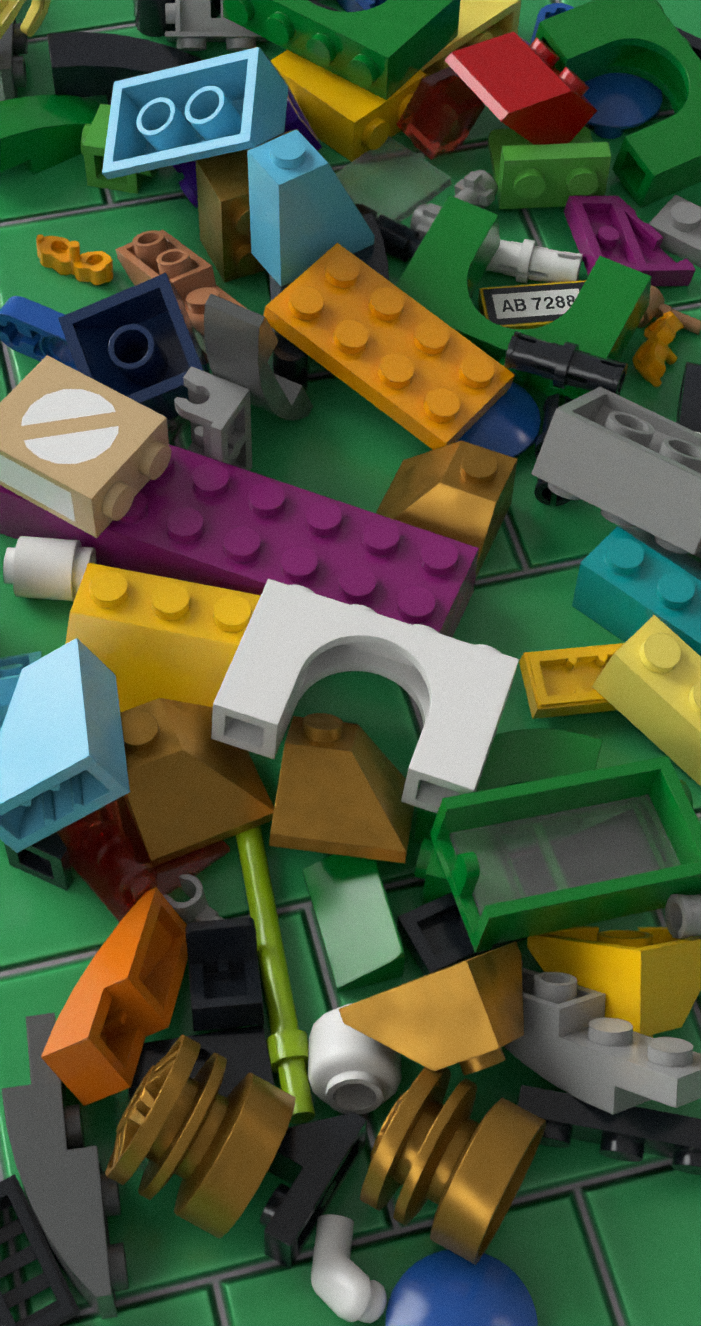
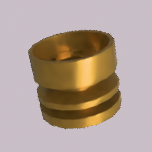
(200, 1135)
(452, 1161)

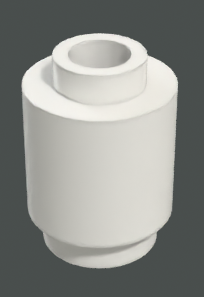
(46, 567)

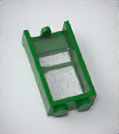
(568, 850)

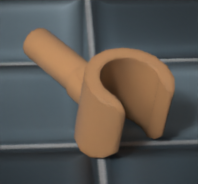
(658, 308)

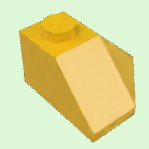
(642, 972)

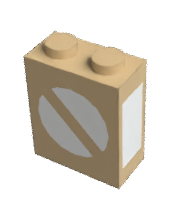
(78, 446)

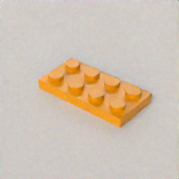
(388, 348)

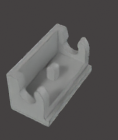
(218, 418)

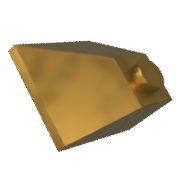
(454, 493)
(184, 783)
(339, 793)
(449, 1014)

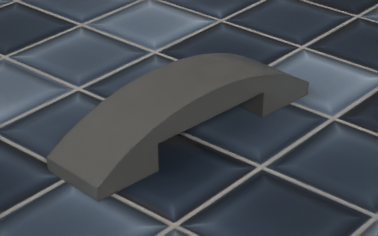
(238, 351)

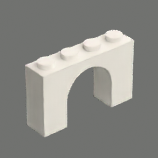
(306, 637)

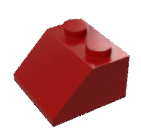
(525, 87)

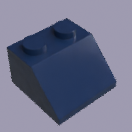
(137, 343)

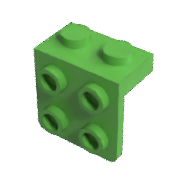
(546, 173)

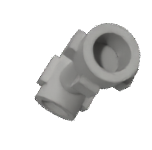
(476, 188)

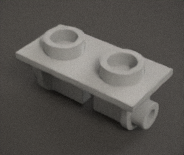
(196, 27)

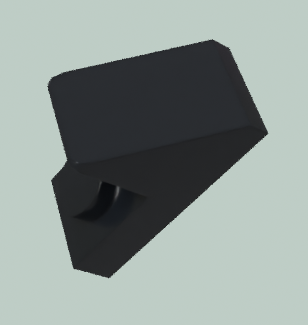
(315, 1163)

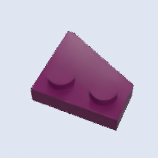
(612, 230)

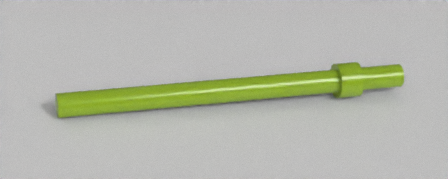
(287, 1043)

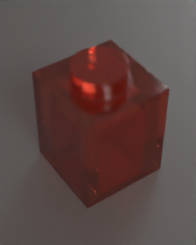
(440, 113)

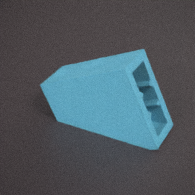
(298, 208)
(60, 746)

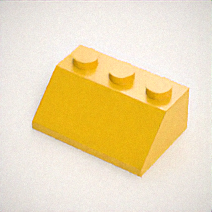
(159, 633)

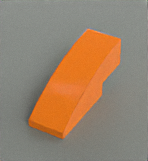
(120, 1001)

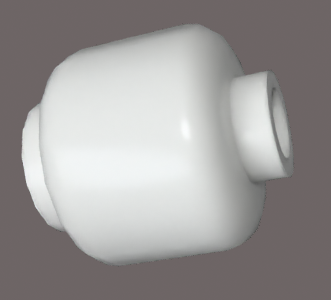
(349, 1067)

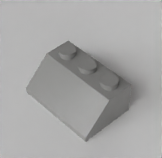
(628, 465)

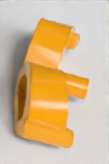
(66, 259)
(655, 351)

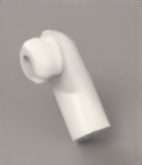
(338, 1278)

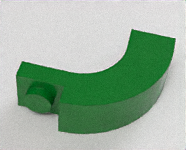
(512, 760)

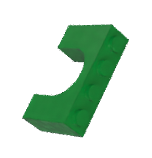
(642, 42)
(367, 47)
(454, 260)

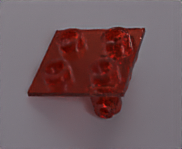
(115, 863)

